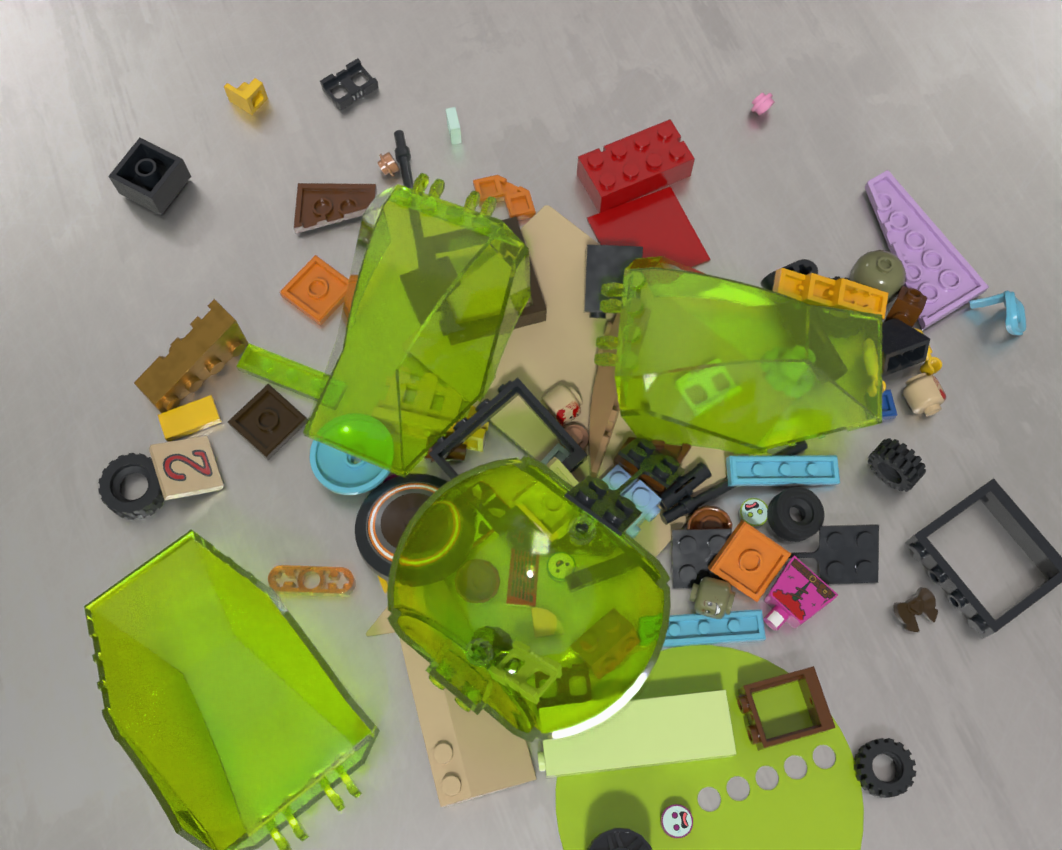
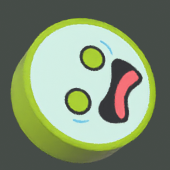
(753, 512)

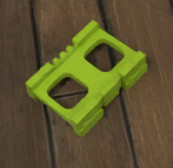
(532, 664)

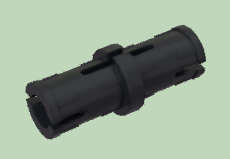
(697, 475)

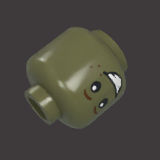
(712, 597)

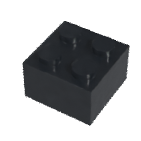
(150, 176)

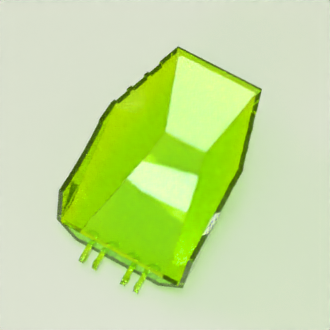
(419, 324)
(736, 361)
(223, 699)

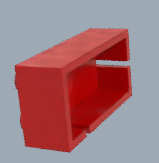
(635, 166)

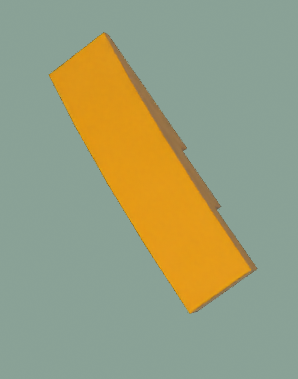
(830, 293)

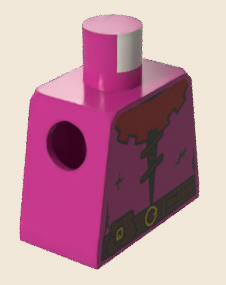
(796, 596)

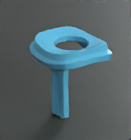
(1015, 311)

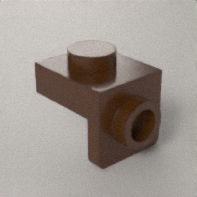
(907, 306)

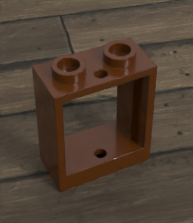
(813, 697)

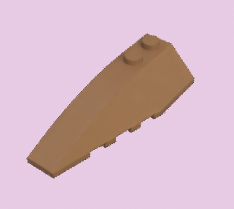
(603, 407)

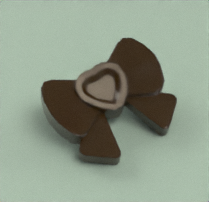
(922, 602)

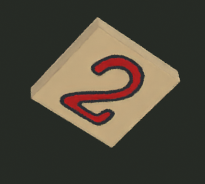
(185, 467)

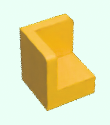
(247, 96)

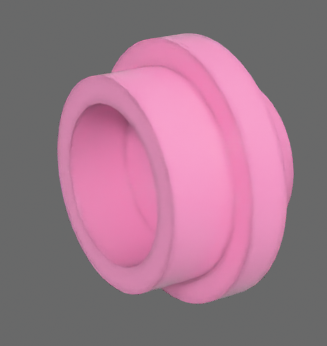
(762, 103)

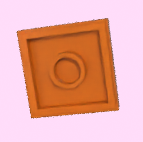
(316, 290)
(749, 560)

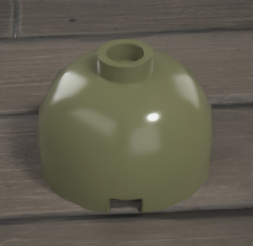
(880, 271)

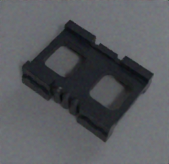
(344, 78)

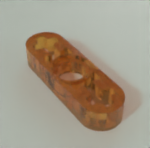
(291, 570)

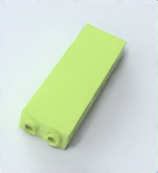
(646, 735)

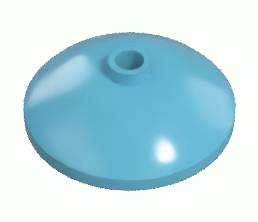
(339, 473)

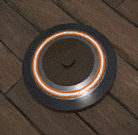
(386, 516)

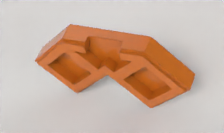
(517, 199)

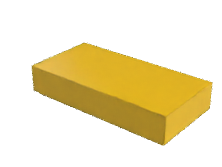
(189, 418)

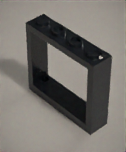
(488, 409)
(1019, 528)

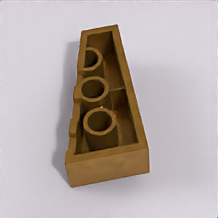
(193, 359)

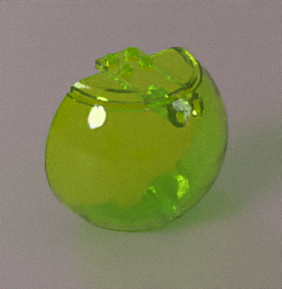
(487, 575)

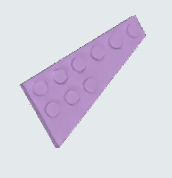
(926, 253)

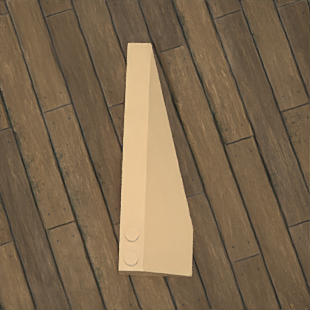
(465, 750)

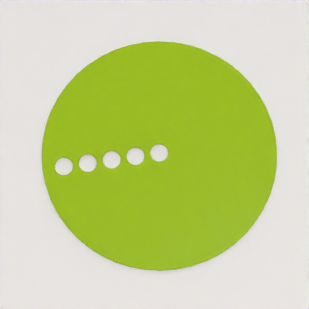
(798, 814)

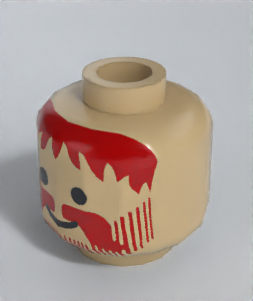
(924, 394)
(562, 404)

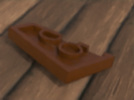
(330, 203)

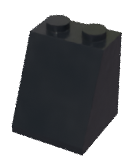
(603, 266)

